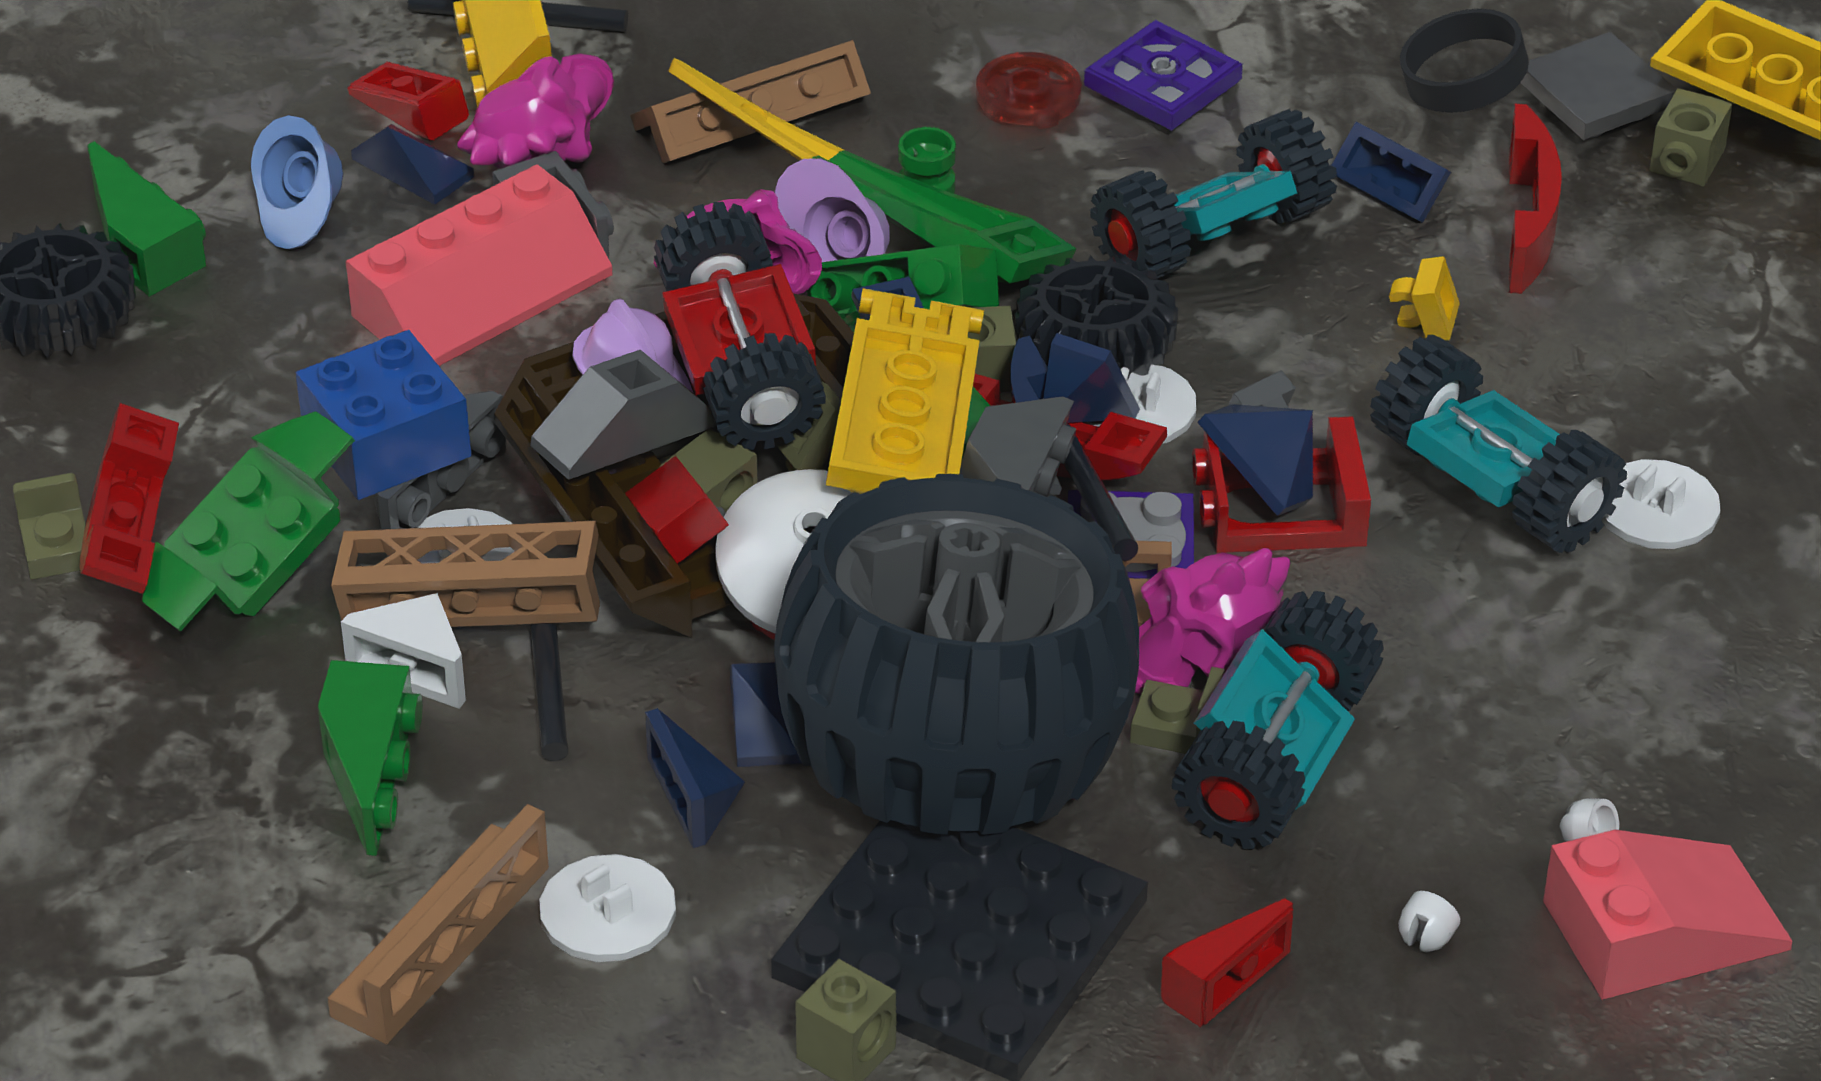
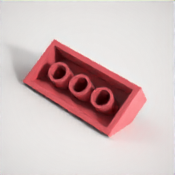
(479, 266)

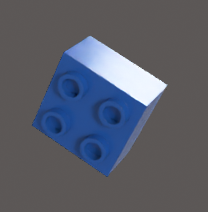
(394, 406)

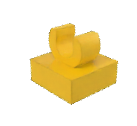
(1432, 299)

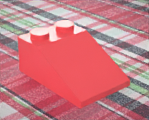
(1656, 909)

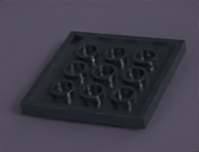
(971, 934)

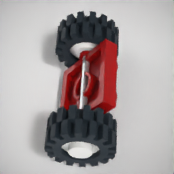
(738, 326)

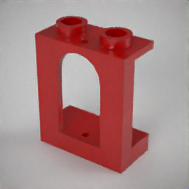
(1336, 465)

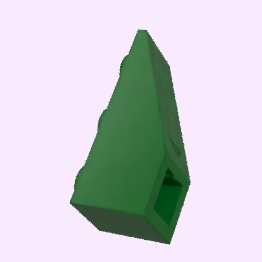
(151, 227)
(941, 274)
(364, 736)

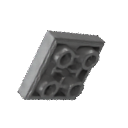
(1597, 85)

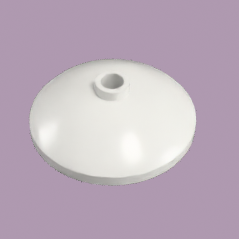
(766, 538)

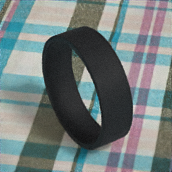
(1471, 92)

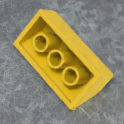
(502, 40)
(1748, 64)

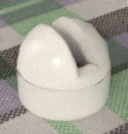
(1589, 818)
(1428, 921)

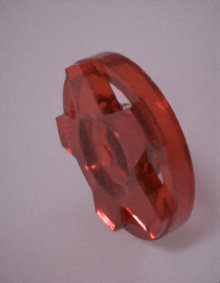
(1029, 93)

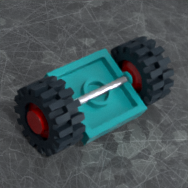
(1280, 178)
(1277, 719)

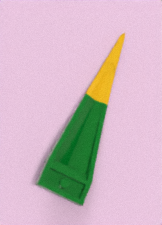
(915, 207)

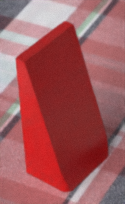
(413, 98)
(676, 509)
(1222, 964)

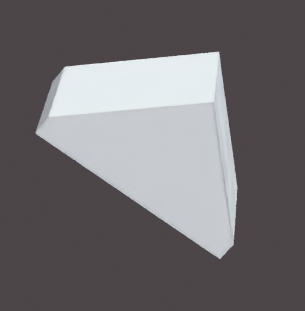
(414, 636)

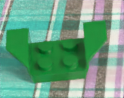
(251, 524)

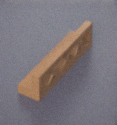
(785, 90)
(475, 591)
(443, 928)

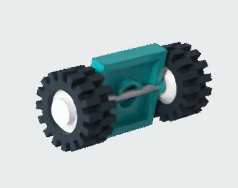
(1495, 446)

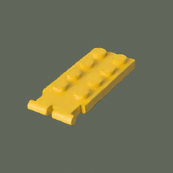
(904, 392)

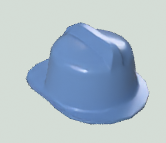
(294, 180)

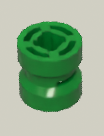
(933, 157)

